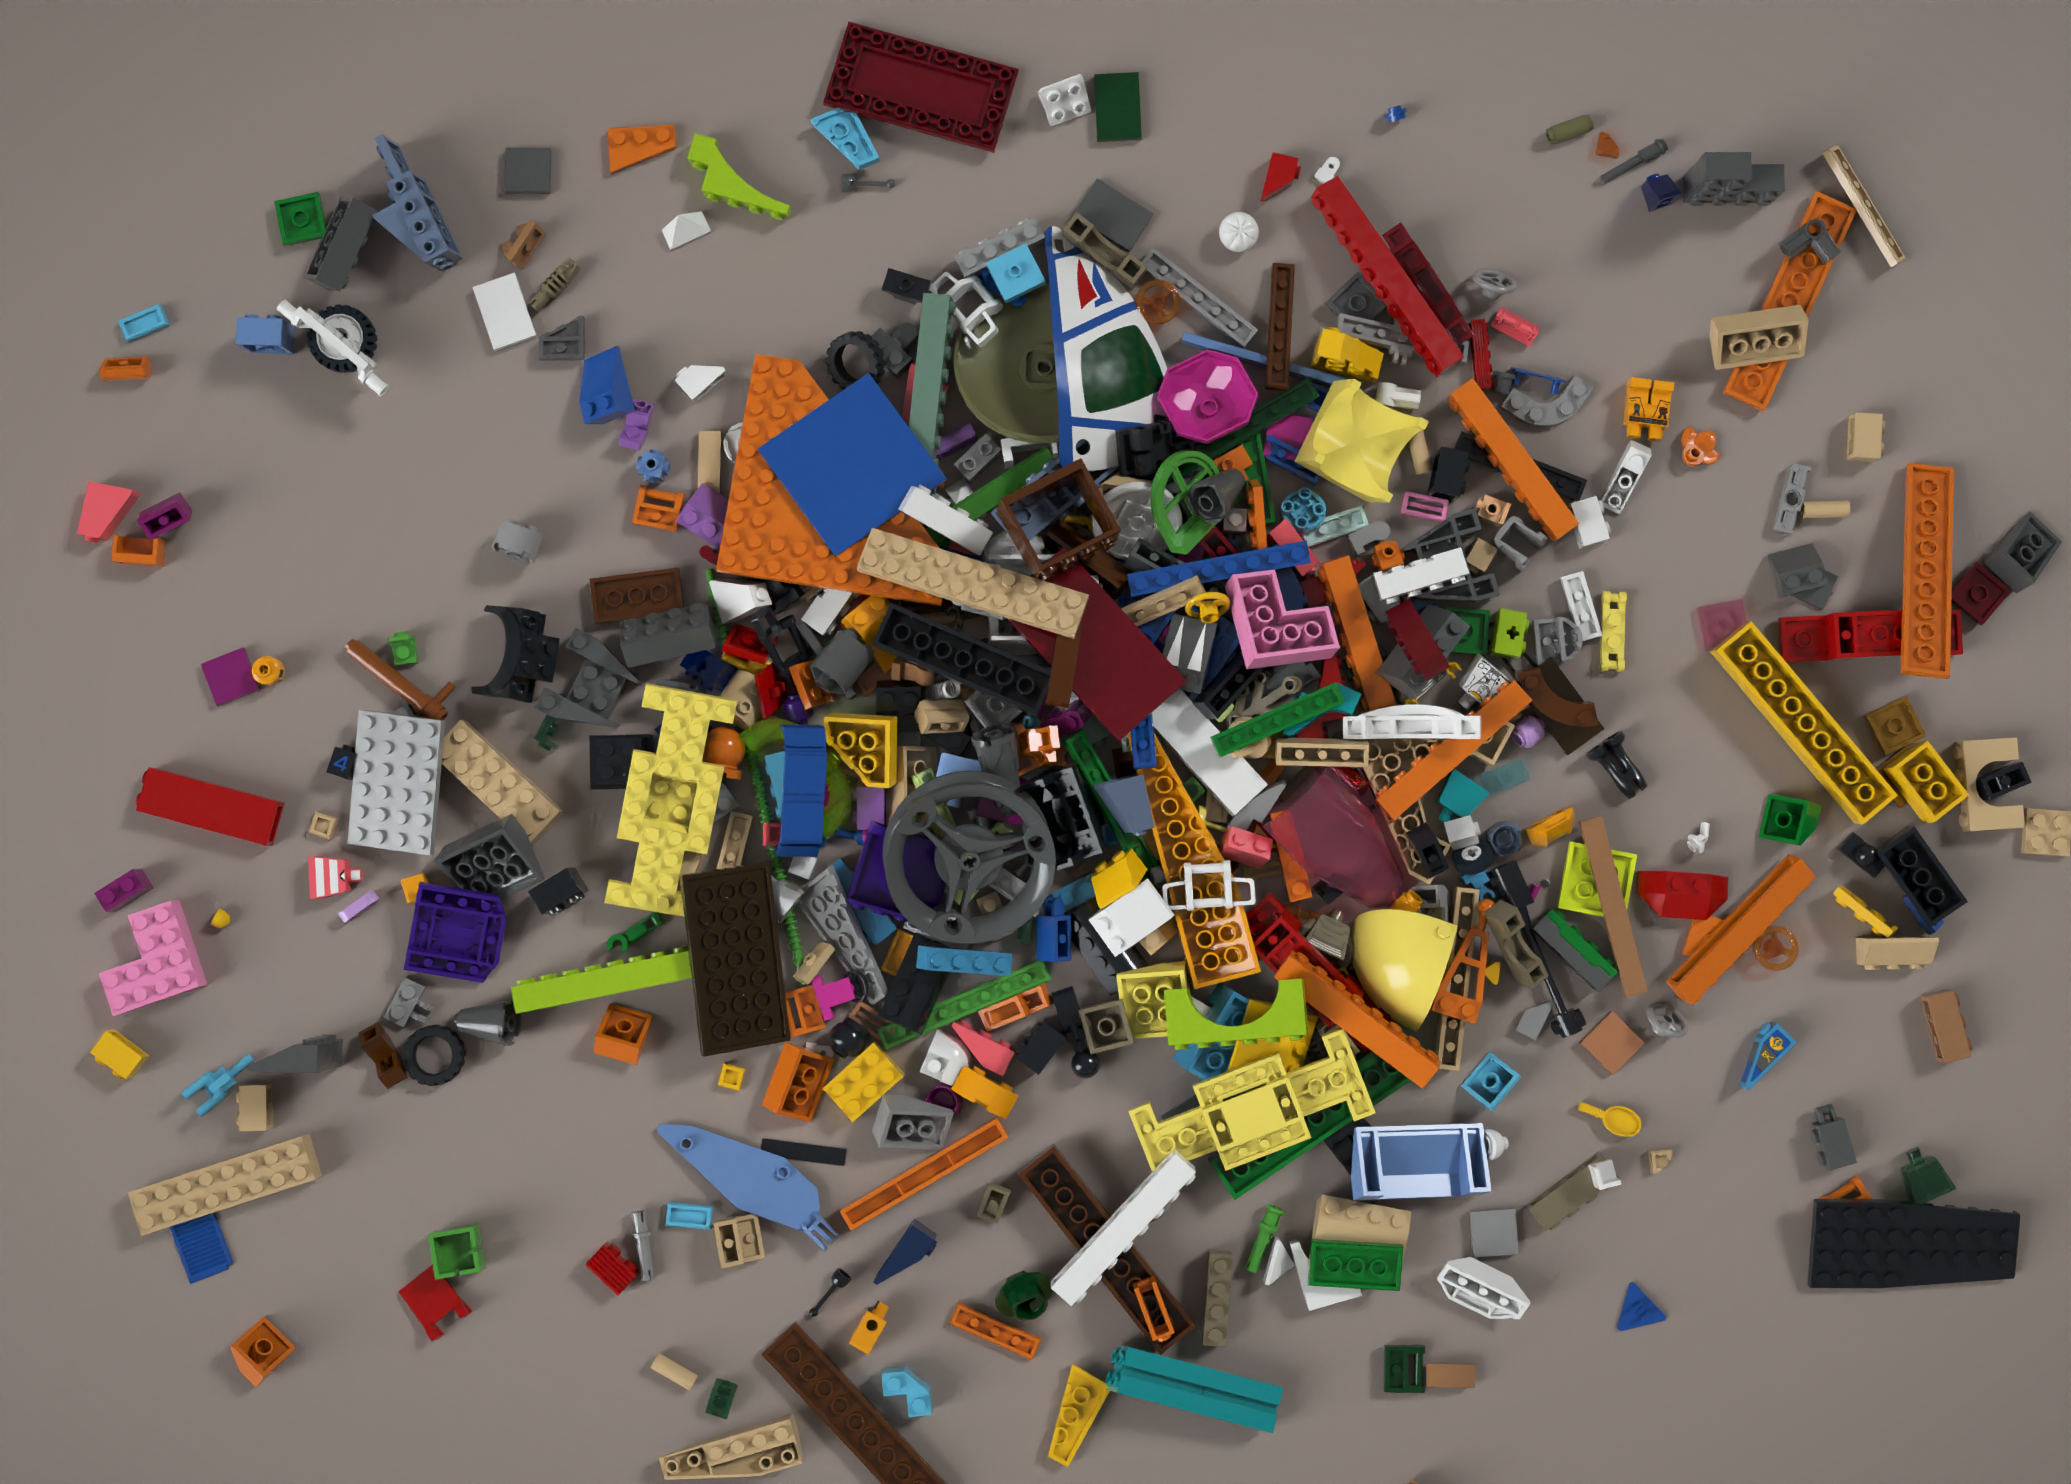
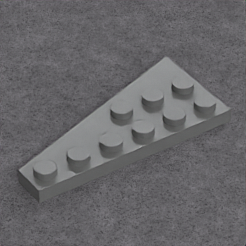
(835, 921)

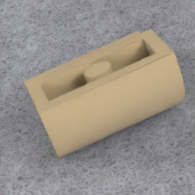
(738, 1240)

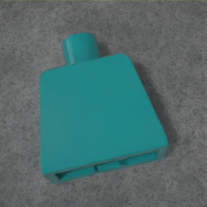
(1459, 796)

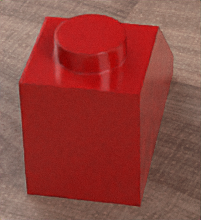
(1280, 175)

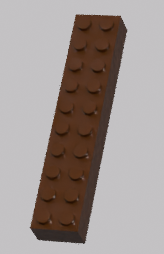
(1080, 1217)

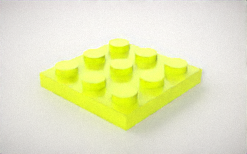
(1577, 883)

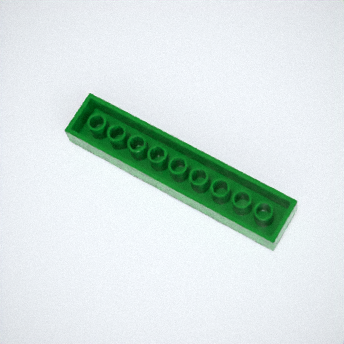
(1380, 1081)

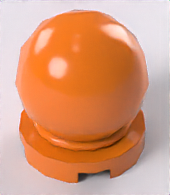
(725, 748)

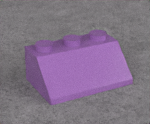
(705, 514)

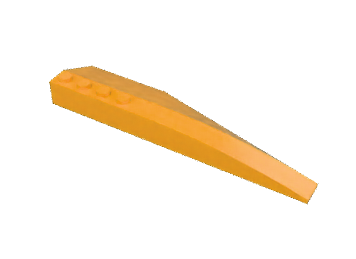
(1213, 938)

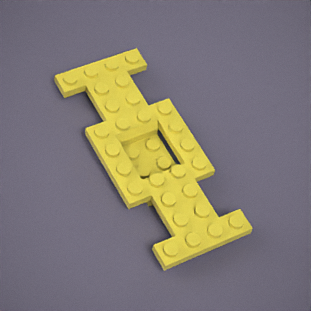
(662, 798)
(1259, 1119)

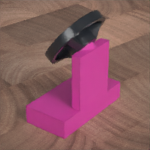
(839, 992)

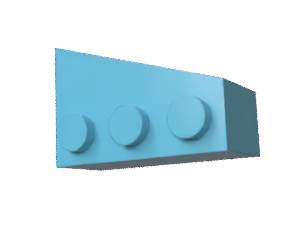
(775, 768)

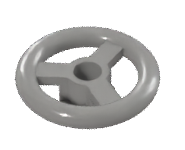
(1492, 285)
(1665, 1024)

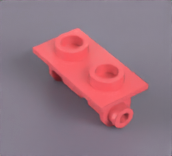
(1515, 326)

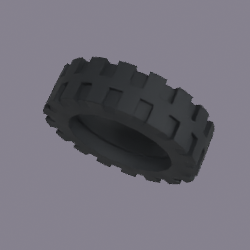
(867, 345)
(410, 1049)

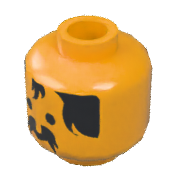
(274, 674)

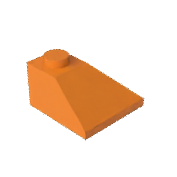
(261, 1351)

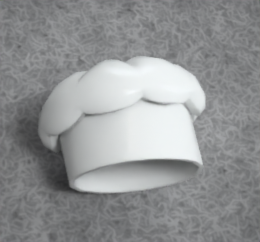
(1238, 231)

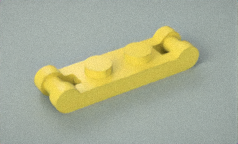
(1612, 631)

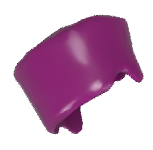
(945, 1097)

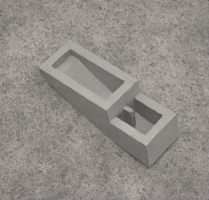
(1258, 806)

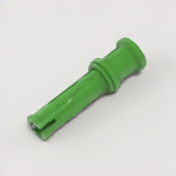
(1267, 1229)

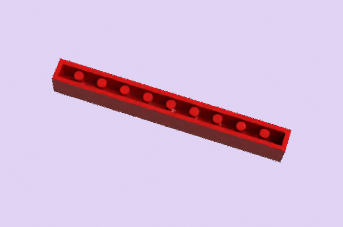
(1386, 276)

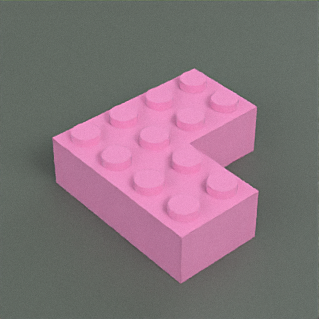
(1271, 633)
(166, 965)

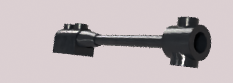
(1515, 891)

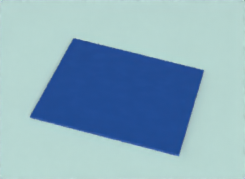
(850, 463)

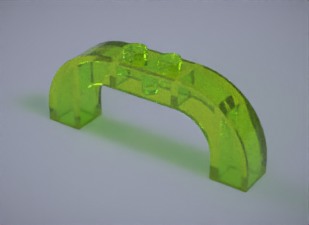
(840, 791)

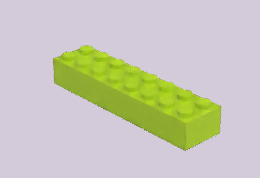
(600, 981)

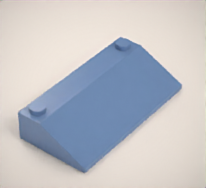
(1419, 1162)

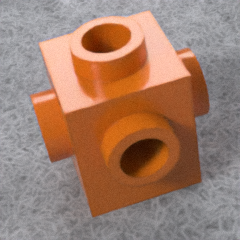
(1386, 556)

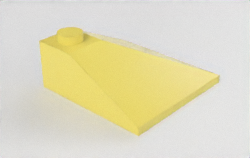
(1144, 995)

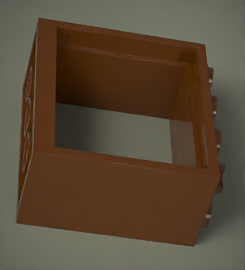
(1043, 487)

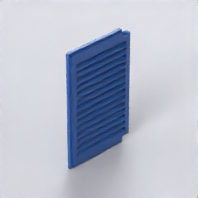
(201, 1247)

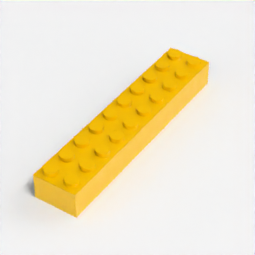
(1803, 723)

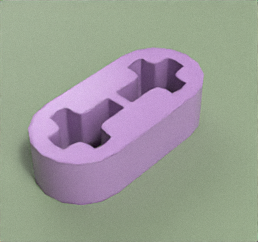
(359, 907)

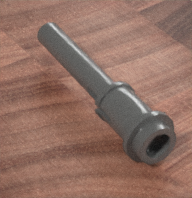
(1644, 155)

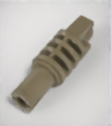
(555, 283)

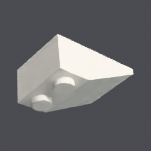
(1131, 917)

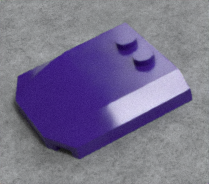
(455, 932)

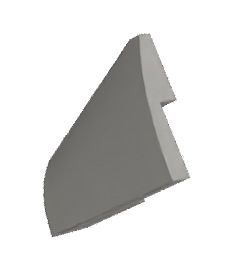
(784, 898)

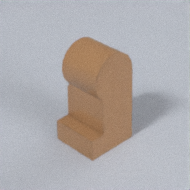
(912, 672)

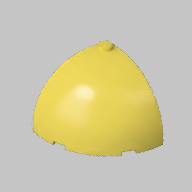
(1401, 961)

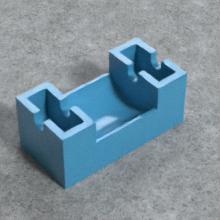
(1227, 1010)

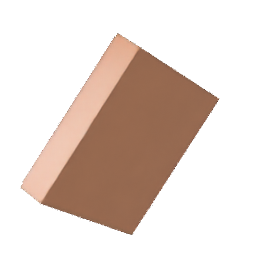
(1612, 1042)

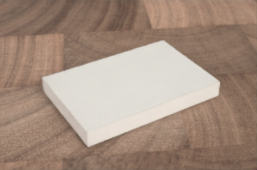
(504, 311)

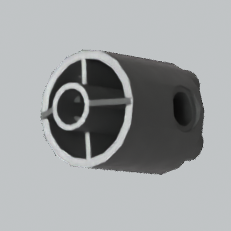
(841, 662)

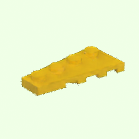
(1078, 1409)

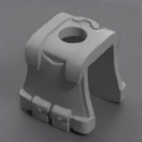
(1515, 523)

